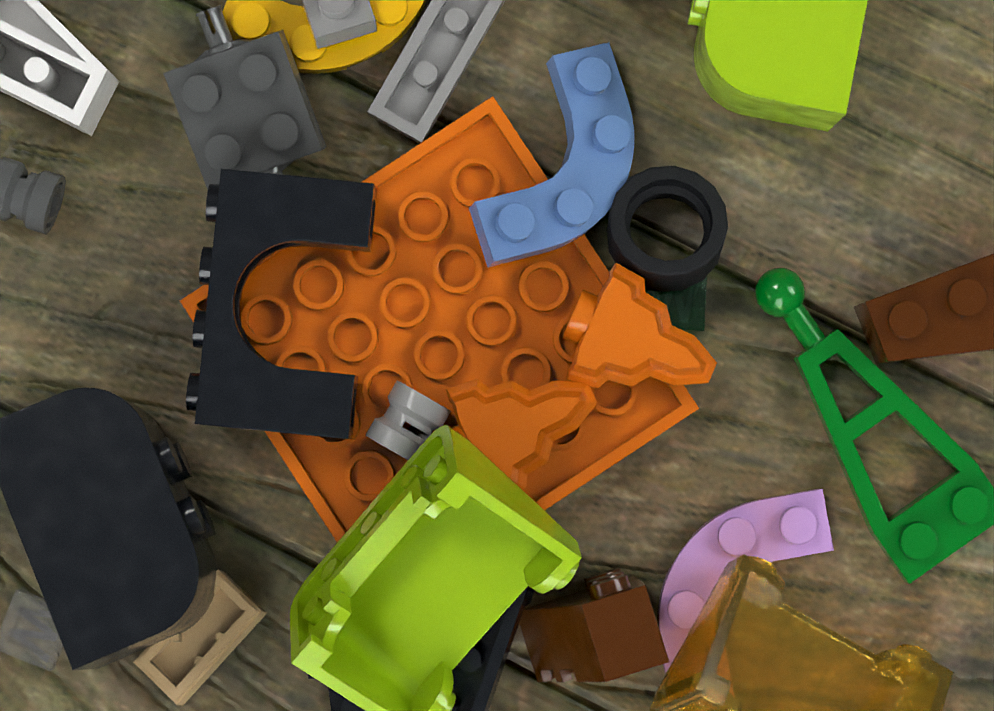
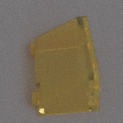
(768, 657)

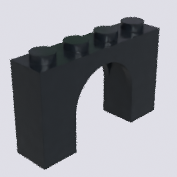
(253, 220)

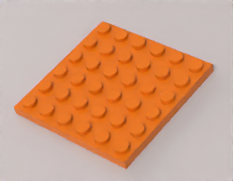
(437, 319)

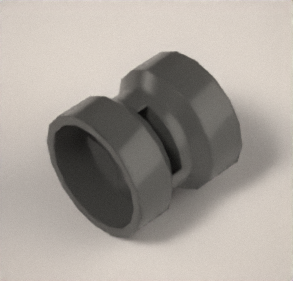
(30, 197)

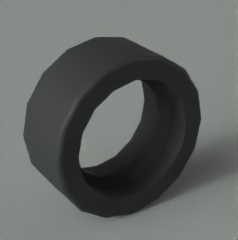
(682, 186)

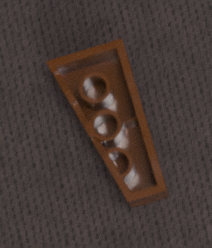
(934, 316)

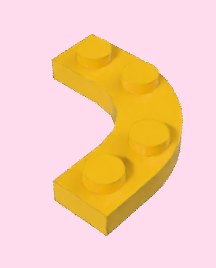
(262, 17)

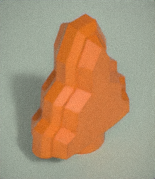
(630, 337)
(519, 424)

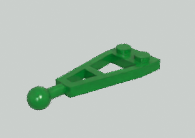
(936, 520)

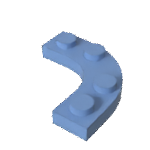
(592, 169)

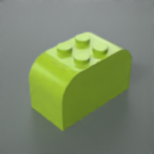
(779, 57)

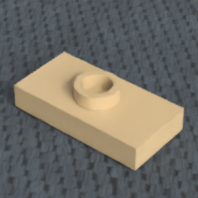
(189, 658)

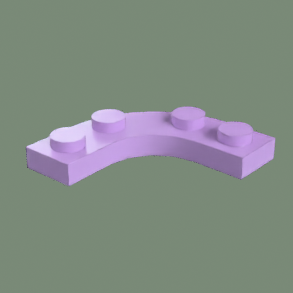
(760, 528)

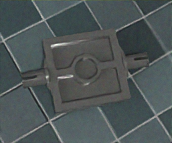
(243, 103)

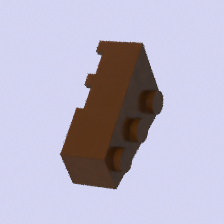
(594, 631)

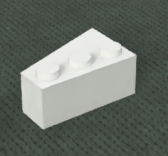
(51, 67)

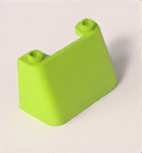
(424, 578)

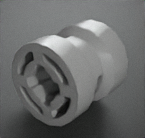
(409, 407)

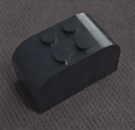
(106, 523)

